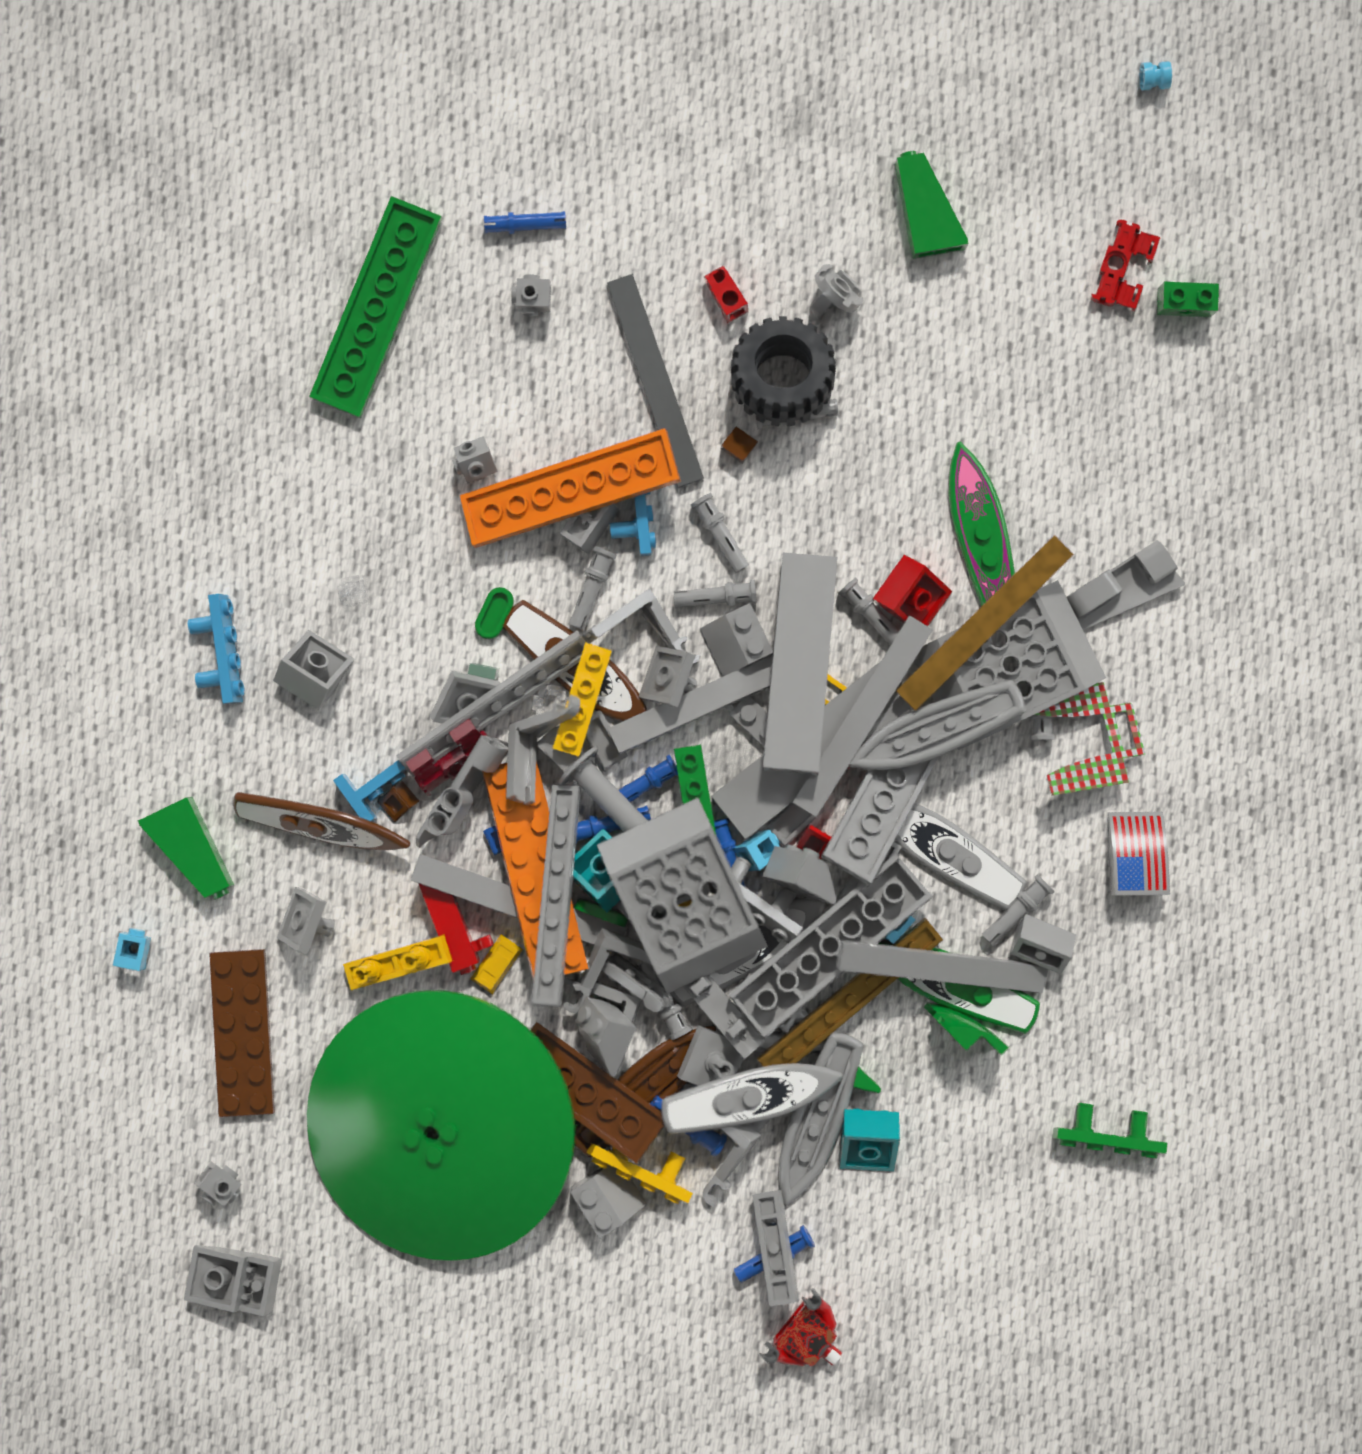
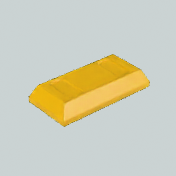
(496, 964)

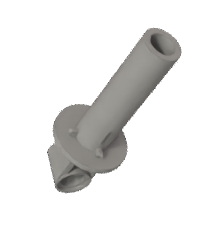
(592, 781)

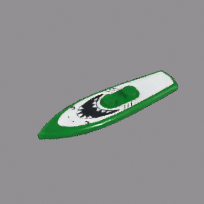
(993, 1005)

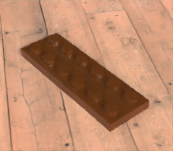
(242, 1033)
(603, 1101)

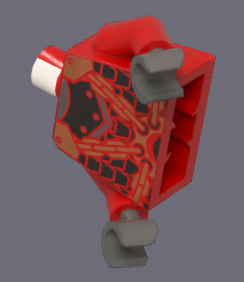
(806, 1336)

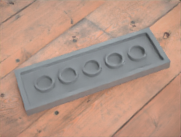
(875, 819)

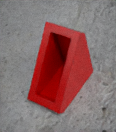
(814, 840)

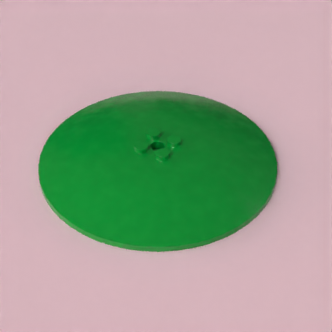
(486, 1091)

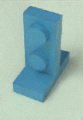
(369, 790)

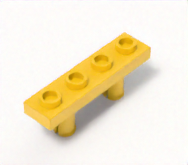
(587, 688)
(397, 962)
(664, 1181)

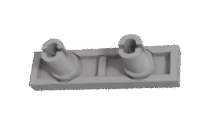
(765, 915)

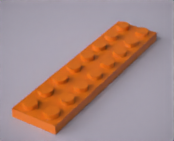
(570, 488)
(523, 844)

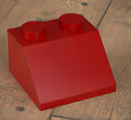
(912, 592)

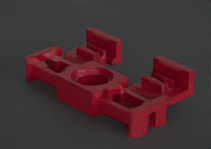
(432, 775)

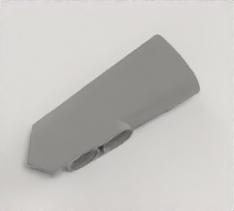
(1126, 586)
(458, 799)

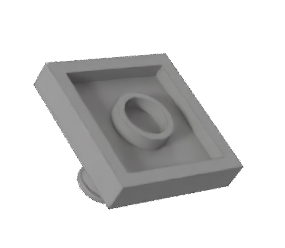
(668, 676)
(458, 693)
(303, 921)
(709, 1058)

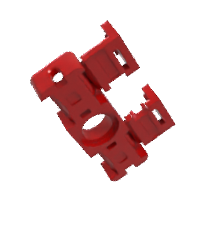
(1110, 286)

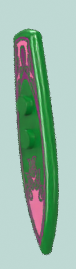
(979, 524)

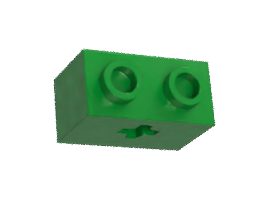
(1187, 299)

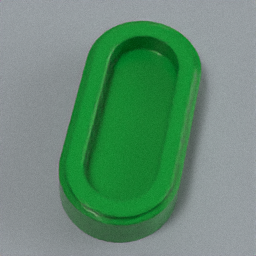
(494, 613)
(595, 910)

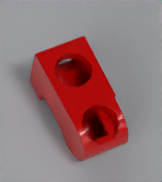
(726, 294)

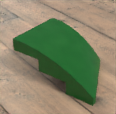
(964, 1028)

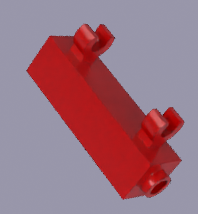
(451, 923)

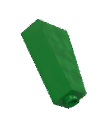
(927, 212)
(189, 845)

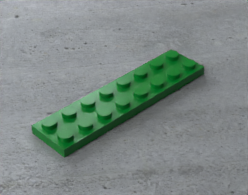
(375, 307)

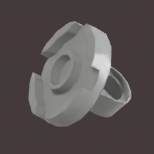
(837, 290)

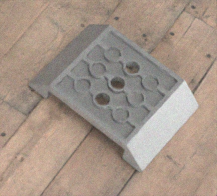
(1049, 653)
(672, 858)

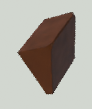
(739, 444)
(398, 801)

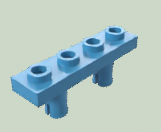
(638, 528)
(224, 638)

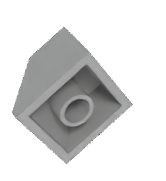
(736, 640)
(312, 669)
(801, 873)
(605, 1032)
(607, 1199)

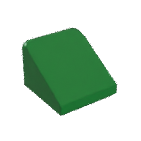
(865, 1082)

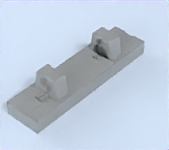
(725, 1015)
(775, 1248)

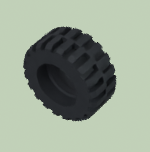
(785, 339)

